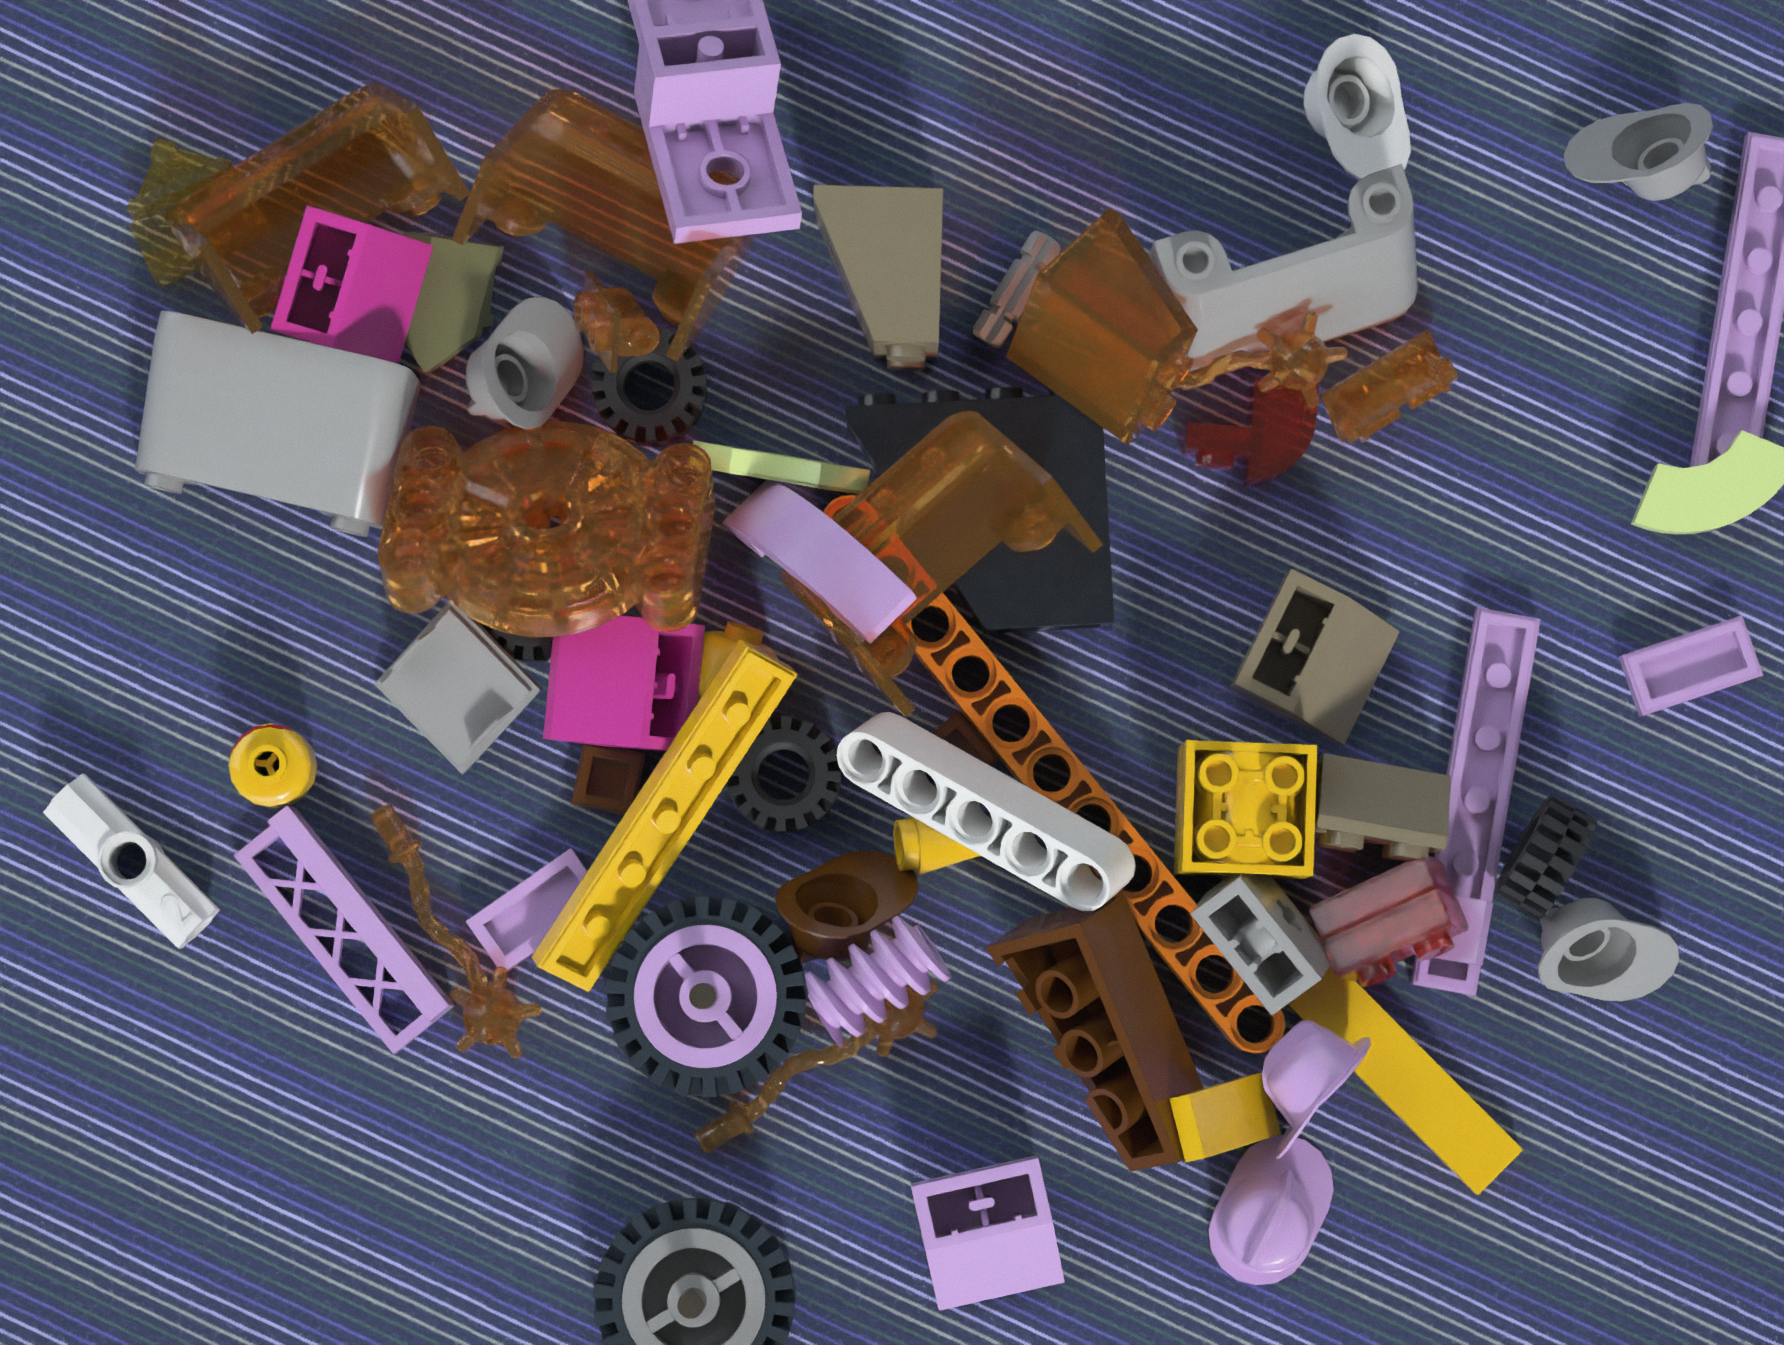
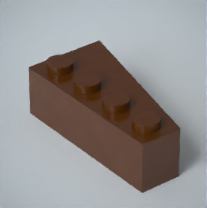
(1110, 1022)

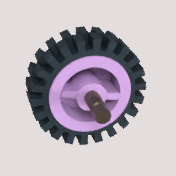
(706, 996)

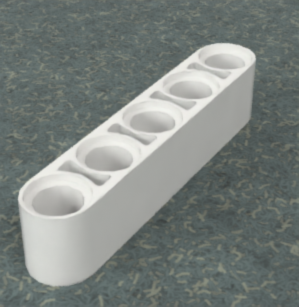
(1013, 807)

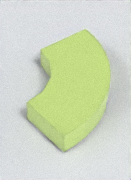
(786, 468)
(1712, 493)

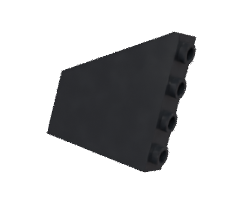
(1009, 589)

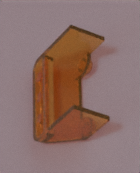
(349, 160)
(597, 180)
(936, 520)

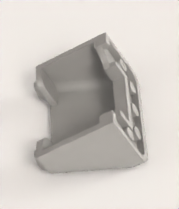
(1347, 281)
(274, 419)

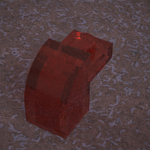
(1270, 445)

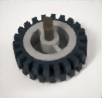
(694, 1278)

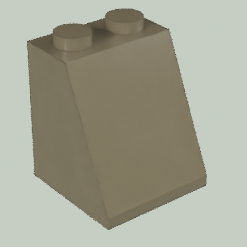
(889, 264)

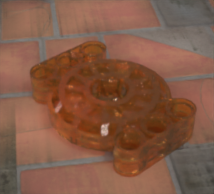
(477, 516)

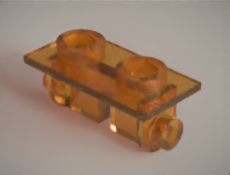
(613, 322)
(1374, 393)

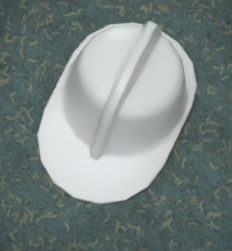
(1359, 106)

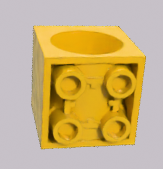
(1245, 809)

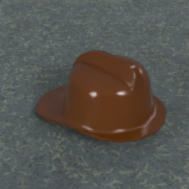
(844, 903)

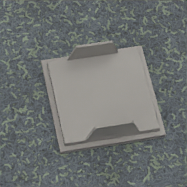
(458, 686)

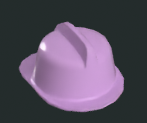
(1306, 1071)
(1271, 1211)

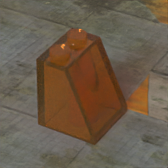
(1106, 331)

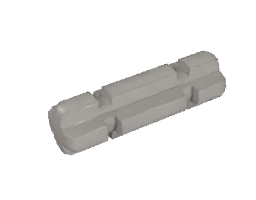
(1013, 291)

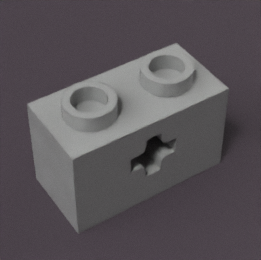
(1263, 937)

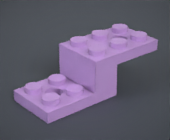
(709, 107)

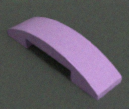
(821, 557)

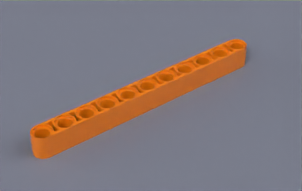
(1080, 792)

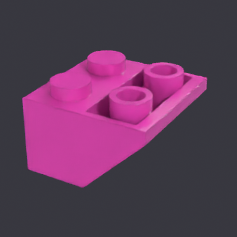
(351, 286)
(623, 684)

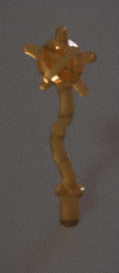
(1295, 361)
(491, 1011)
(898, 1025)

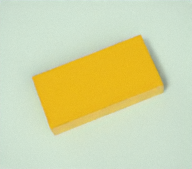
(1224, 1117)

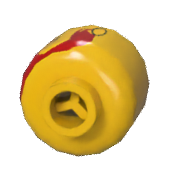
(295, 770)

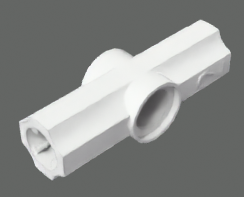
(102, 832)

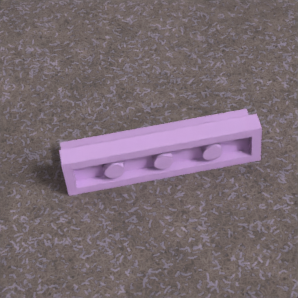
(362, 916)

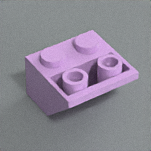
(988, 1232)

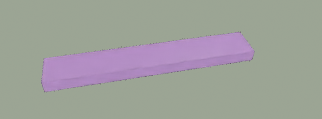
(1747, 305)
(1482, 770)

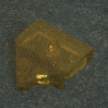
(169, 180)

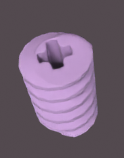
(875, 978)

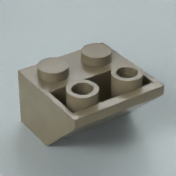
(1315, 657)
(1381, 807)

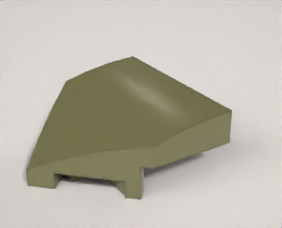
(452, 299)

